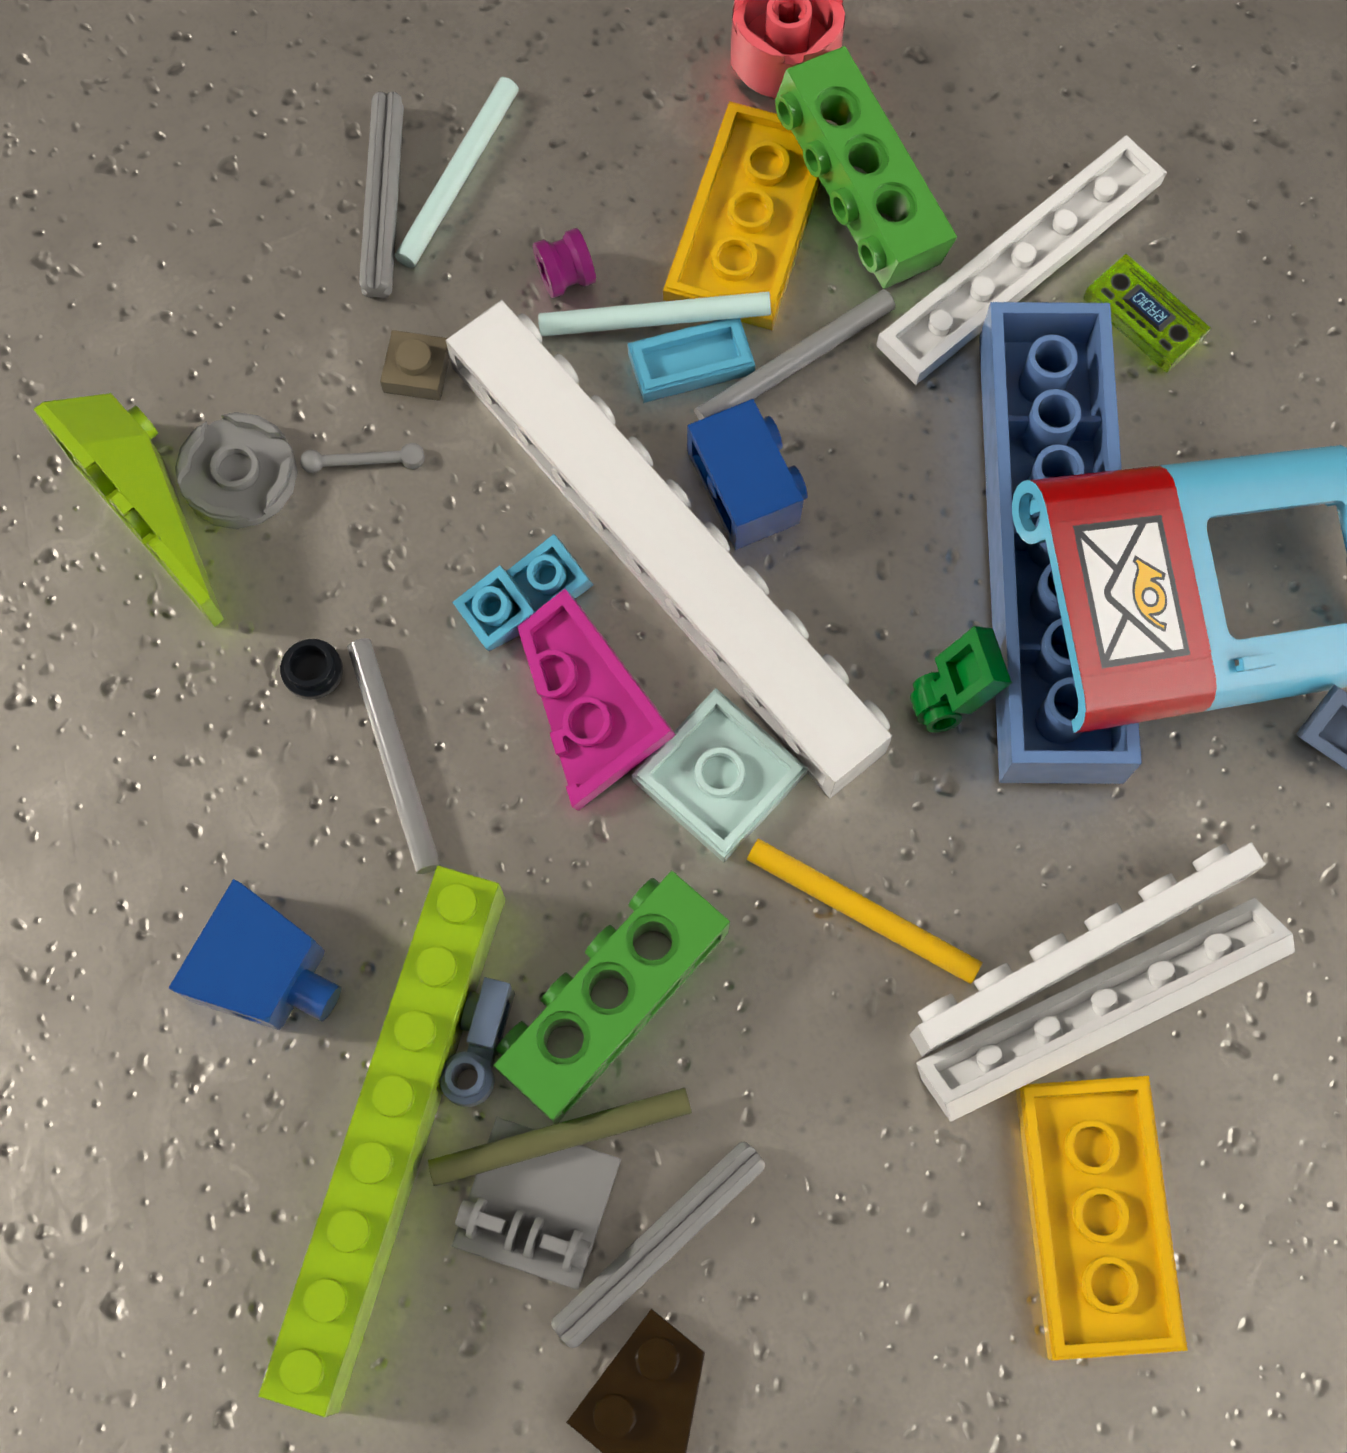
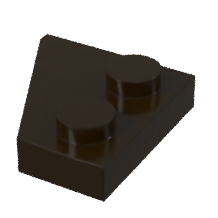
(644, 1394)

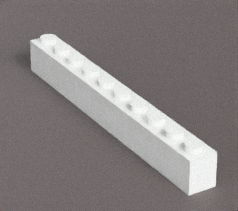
(669, 548)

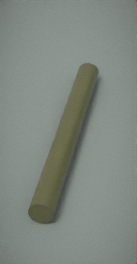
(559, 1136)

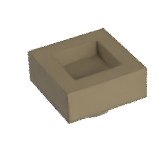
(415, 365)

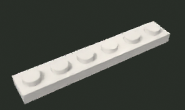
(1020, 258)
(1107, 932)
(1104, 1008)

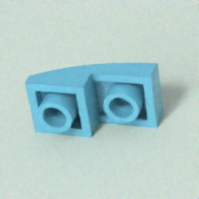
(510, 596)

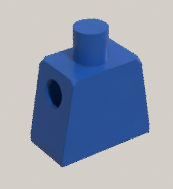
(255, 964)

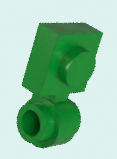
(967, 678)

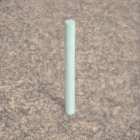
(456, 172)
(655, 314)

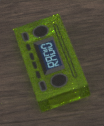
(1148, 313)

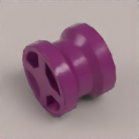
(564, 263)

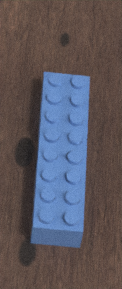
(1045, 416)

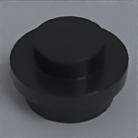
(311, 669)

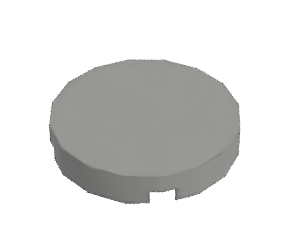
(236, 470)

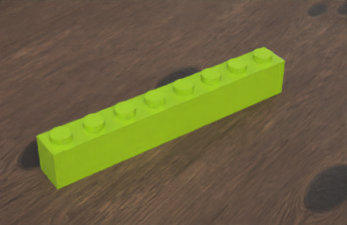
(383, 1147)

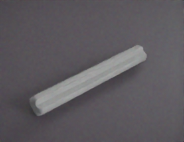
(381, 195)
(657, 1245)

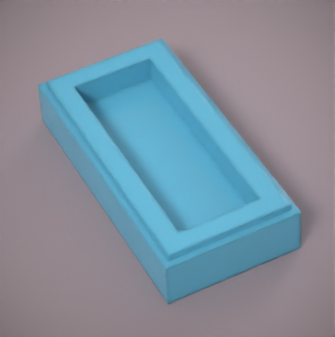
(690, 359)

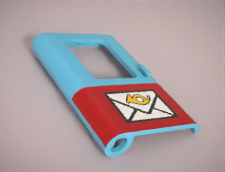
(1145, 589)

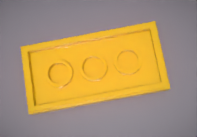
(745, 214)
(1100, 1219)

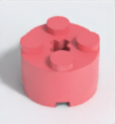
(780, 35)

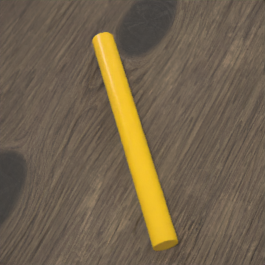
(864, 911)

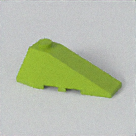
(128, 472)

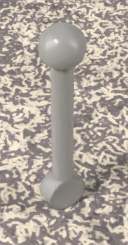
(410, 455)

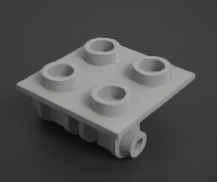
(539, 1210)

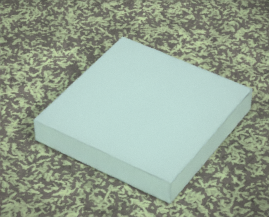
(719, 775)

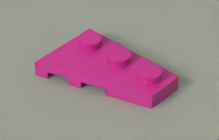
(592, 701)

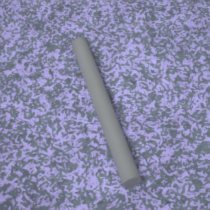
(800, 354)
(393, 756)

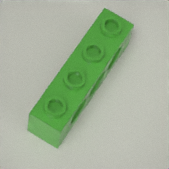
(863, 138)
(559, 1083)

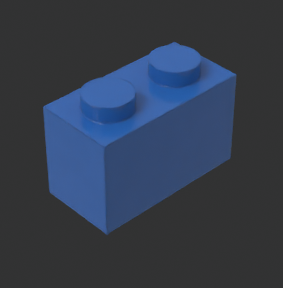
(746, 473)

